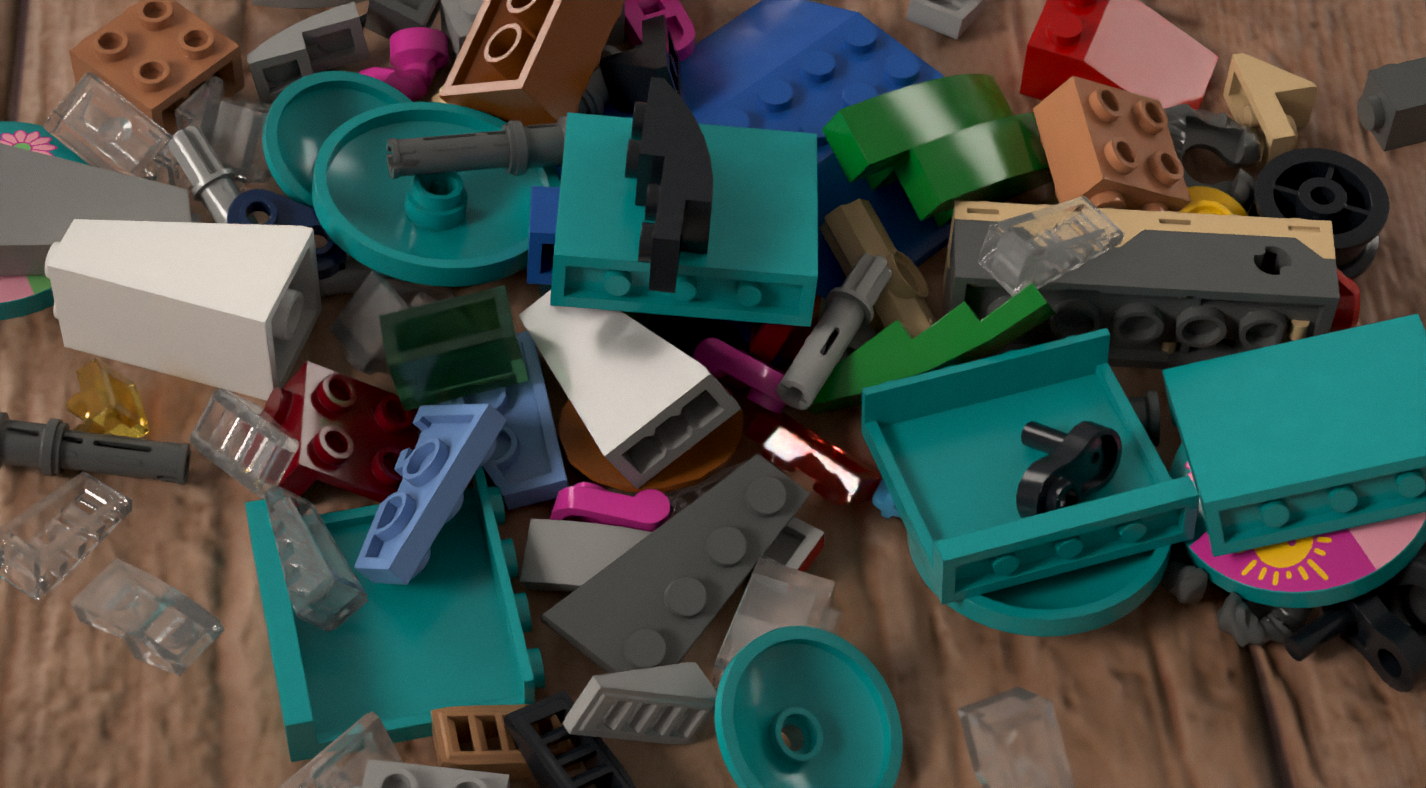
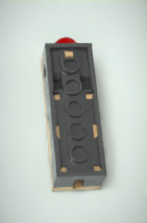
(1174, 286)

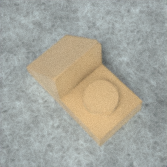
(1268, 103)

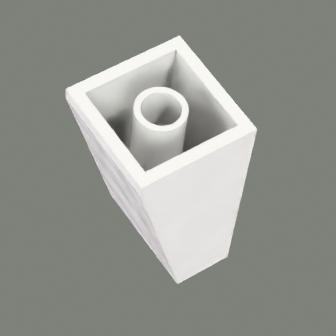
(189, 298)

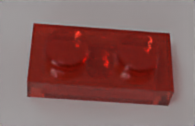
(795, 447)

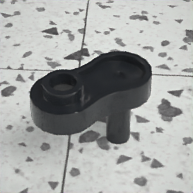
(1072, 470)
(1365, 623)

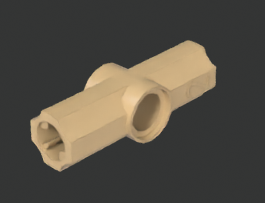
(858, 230)

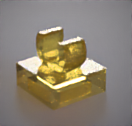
(107, 402)

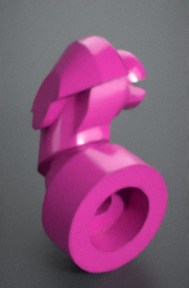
(416, 58)

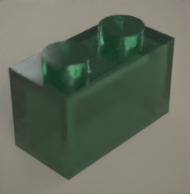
(453, 348)

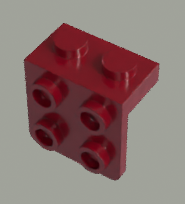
(344, 432)

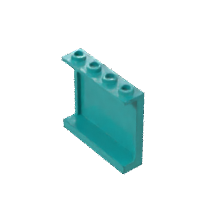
(760, 231)
(1306, 433)
(957, 458)
(410, 647)

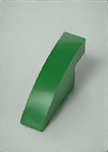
(884, 128)
(974, 164)

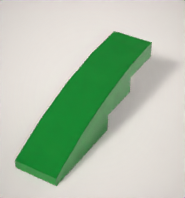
(949, 341)

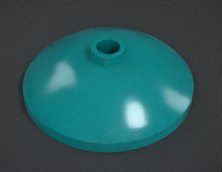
(307, 116)
(822, 699)

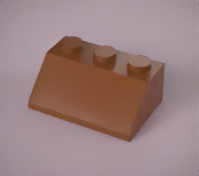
(530, 57)

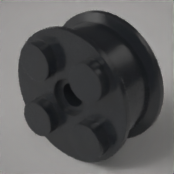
(1327, 188)

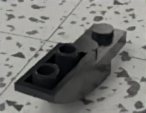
(672, 182)

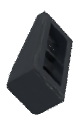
(601, 764)

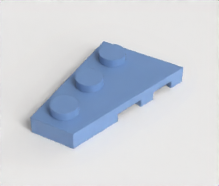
(528, 451)
(434, 474)

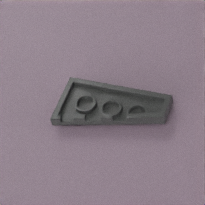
(679, 577)

